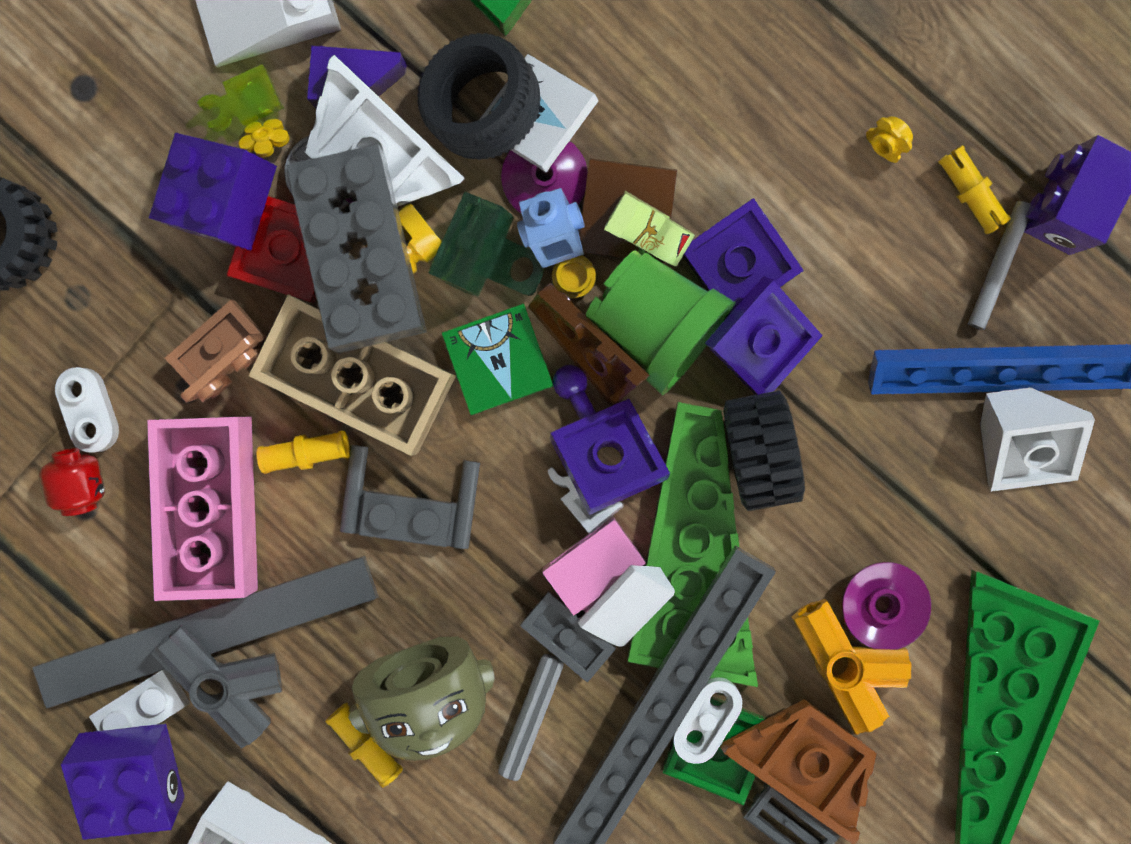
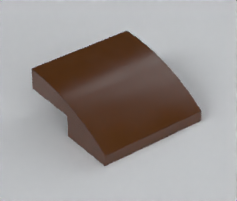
(603, 191)

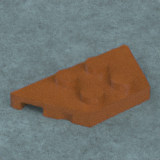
(809, 763)

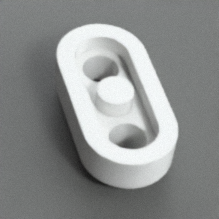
(89, 407)
(710, 720)

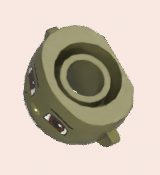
(422, 698)

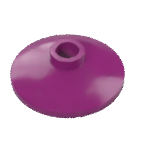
(568, 171)
(907, 610)

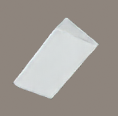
(628, 604)

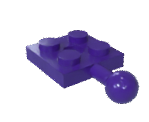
(613, 427)

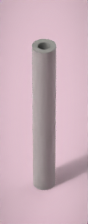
(1000, 266)

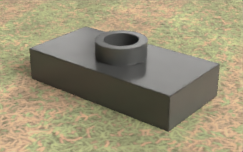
(560, 633)

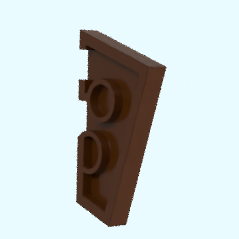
(590, 348)

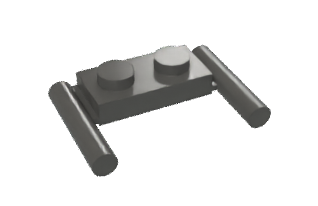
(407, 516)

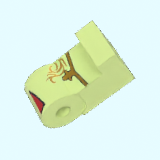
(649, 229)

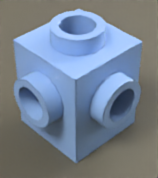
(551, 227)

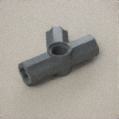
(241, 680)

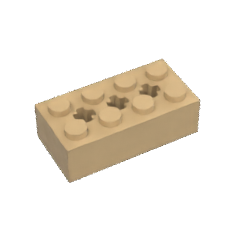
(326, 388)

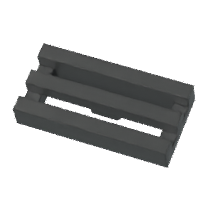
(761, 801)

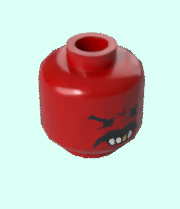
(72, 482)

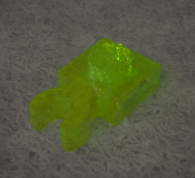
(248, 97)

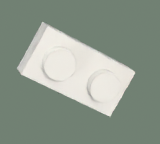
(143, 705)

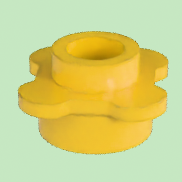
(890, 138)

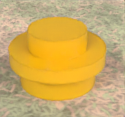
(574, 277)

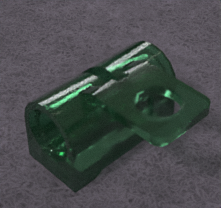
(478, 250)

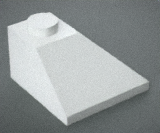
(1032, 439)

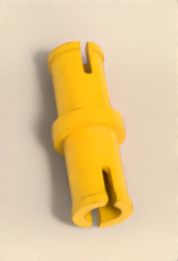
(974, 189)
(303, 452)
(362, 747)

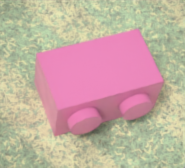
(592, 566)

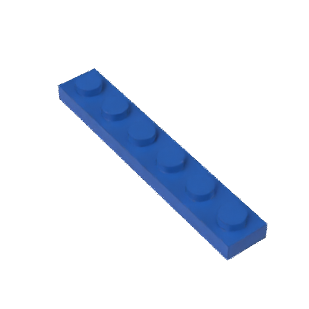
(1000, 369)

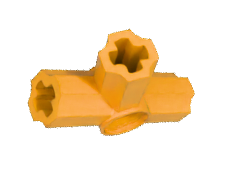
(865, 668)

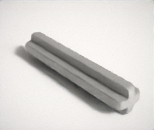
(530, 717)

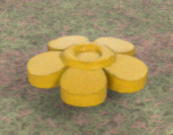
(263, 138)

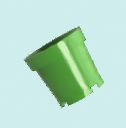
(658, 317)

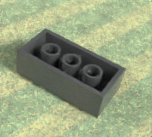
(329, 234)

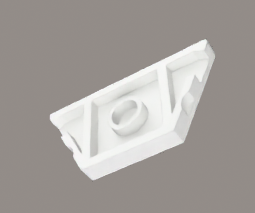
(355, 117)

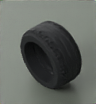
(452, 70)

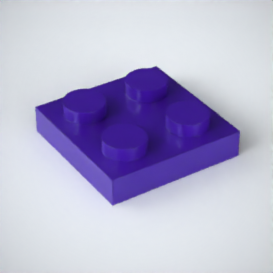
(740, 252)
(764, 338)

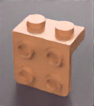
(215, 350)

